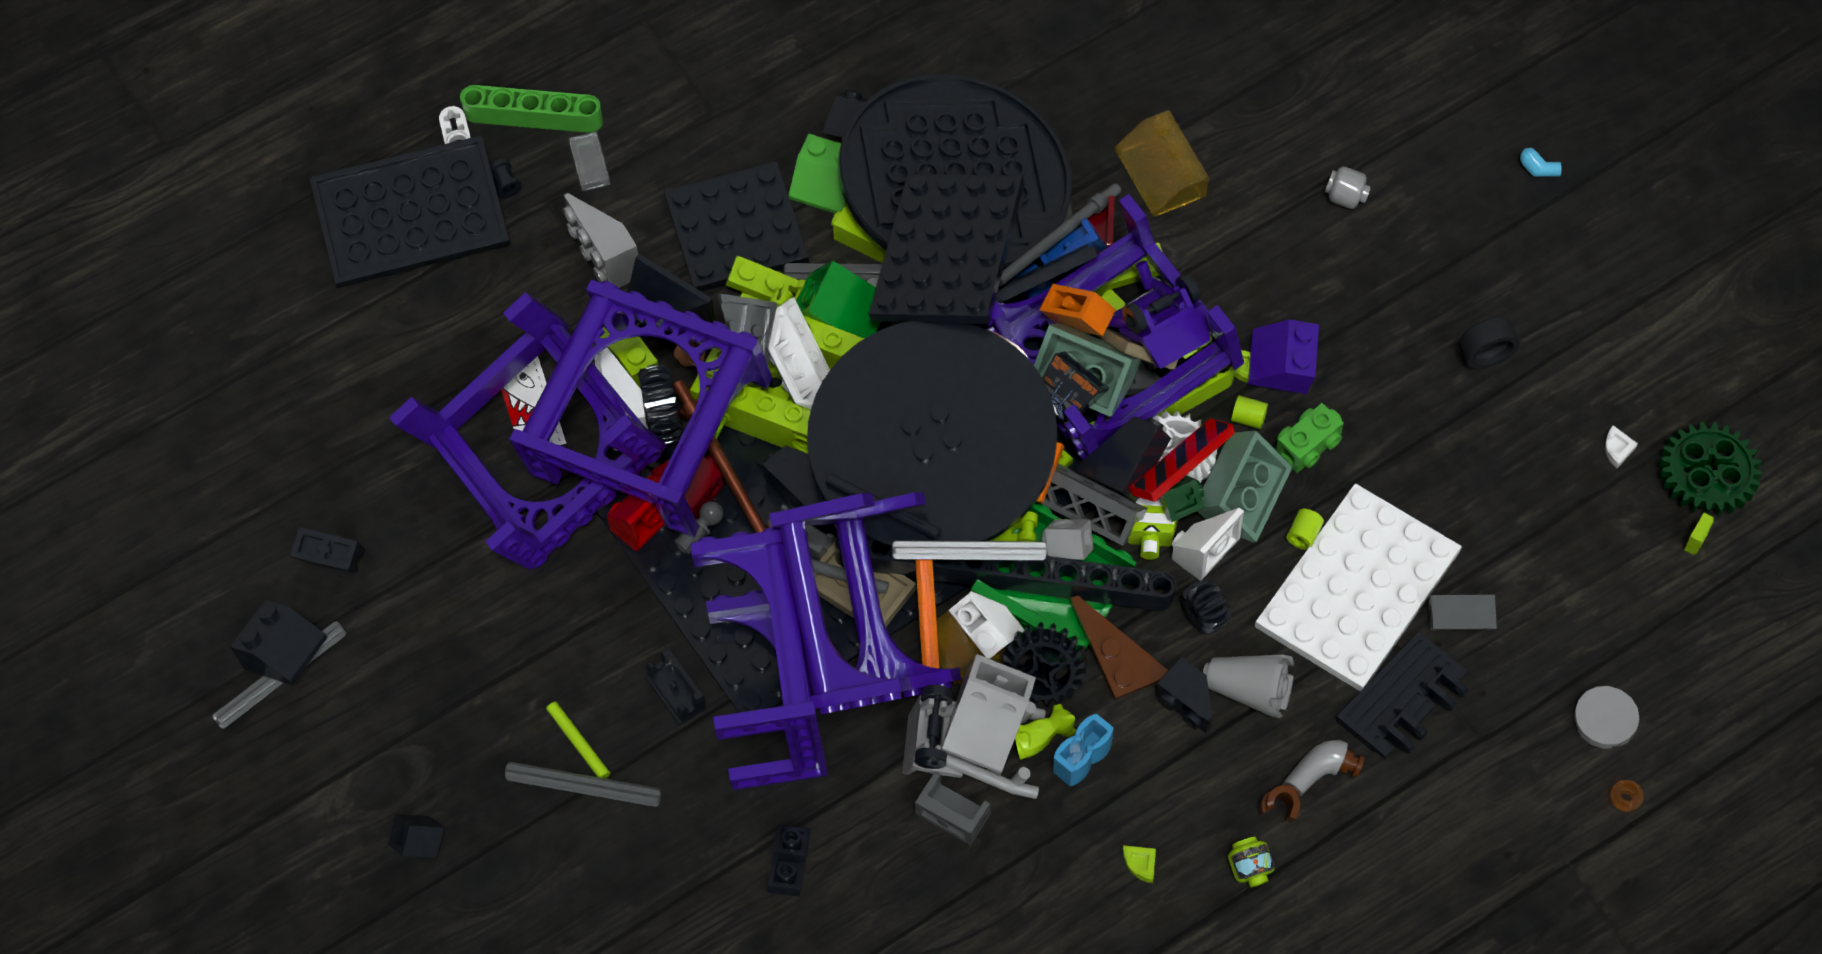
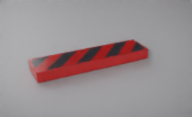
(1182, 460)

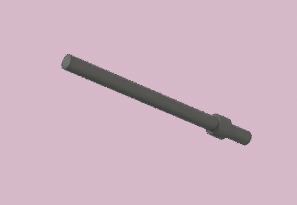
(1095, 205)

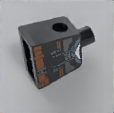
(1071, 384)

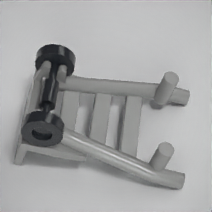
(924, 756)

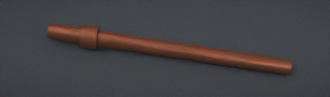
(722, 462)

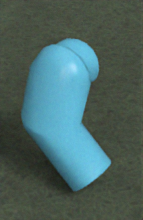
(1537, 166)

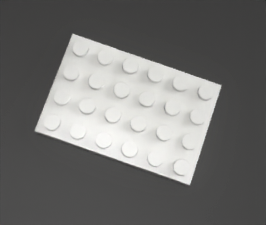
(1358, 587)

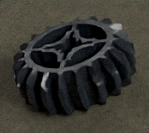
(660, 403)
(1064, 652)

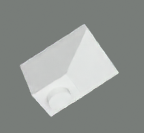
(1207, 542)

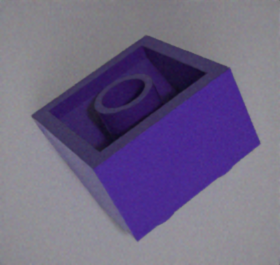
(1284, 356)

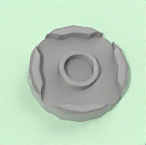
(1606, 717)

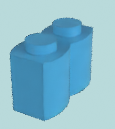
(1087, 747)

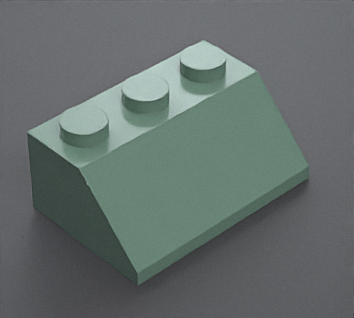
(1101, 359)
(1246, 477)

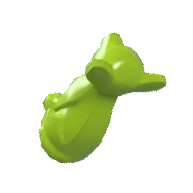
(1037, 734)

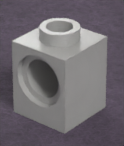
(1069, 538)

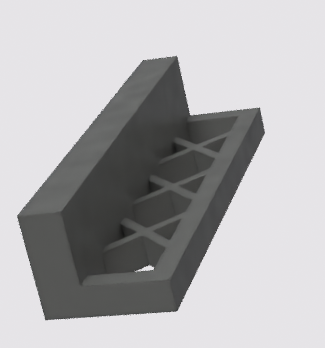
(1100, 496)

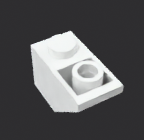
(986, 622)

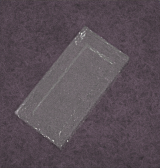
(589, 161)

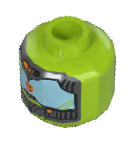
(1251, 861)

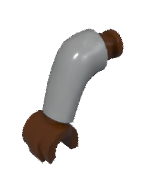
(1321, 760)

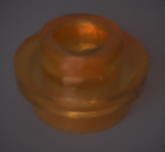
(1628, 787)

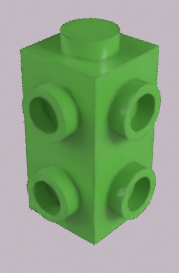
(1310, 437)

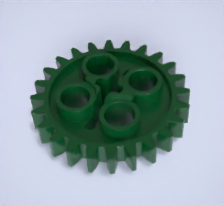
(1710, 468)

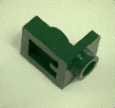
(1183, 499)

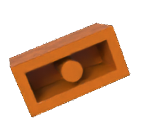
(1078, 309)

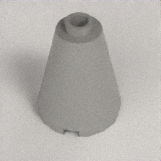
(1253, 681)

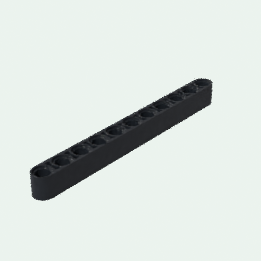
(1049, 584)

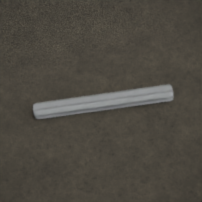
(968, 550)

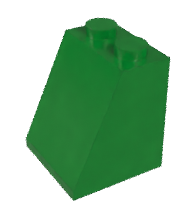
(838, 300)

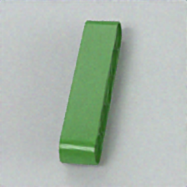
(545, 111)

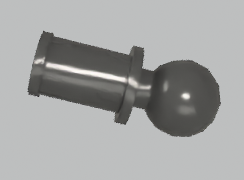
(710, 514)

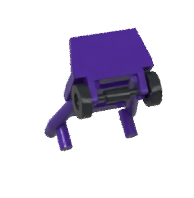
(1165, 319)

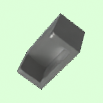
(951, 810)

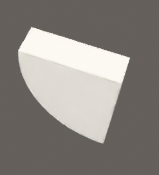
(1618, 446)

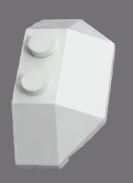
(796, 354)

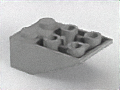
(602, 241)
(988, 713)

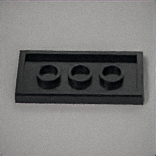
(1047, 271)

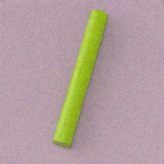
(578, 740)

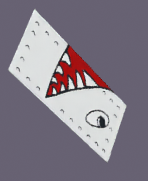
(522, 395)

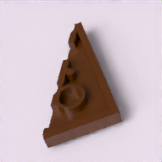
(1120, 659)

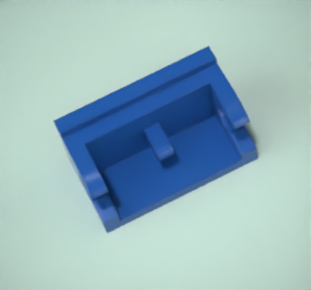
(1078, 238)

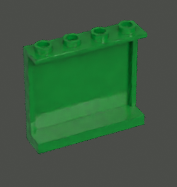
(1037, 608)

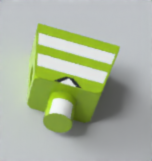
(1152, 530)

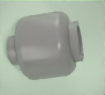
(1347, 187)

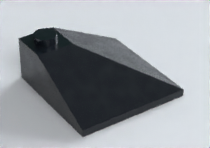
(661, 285)

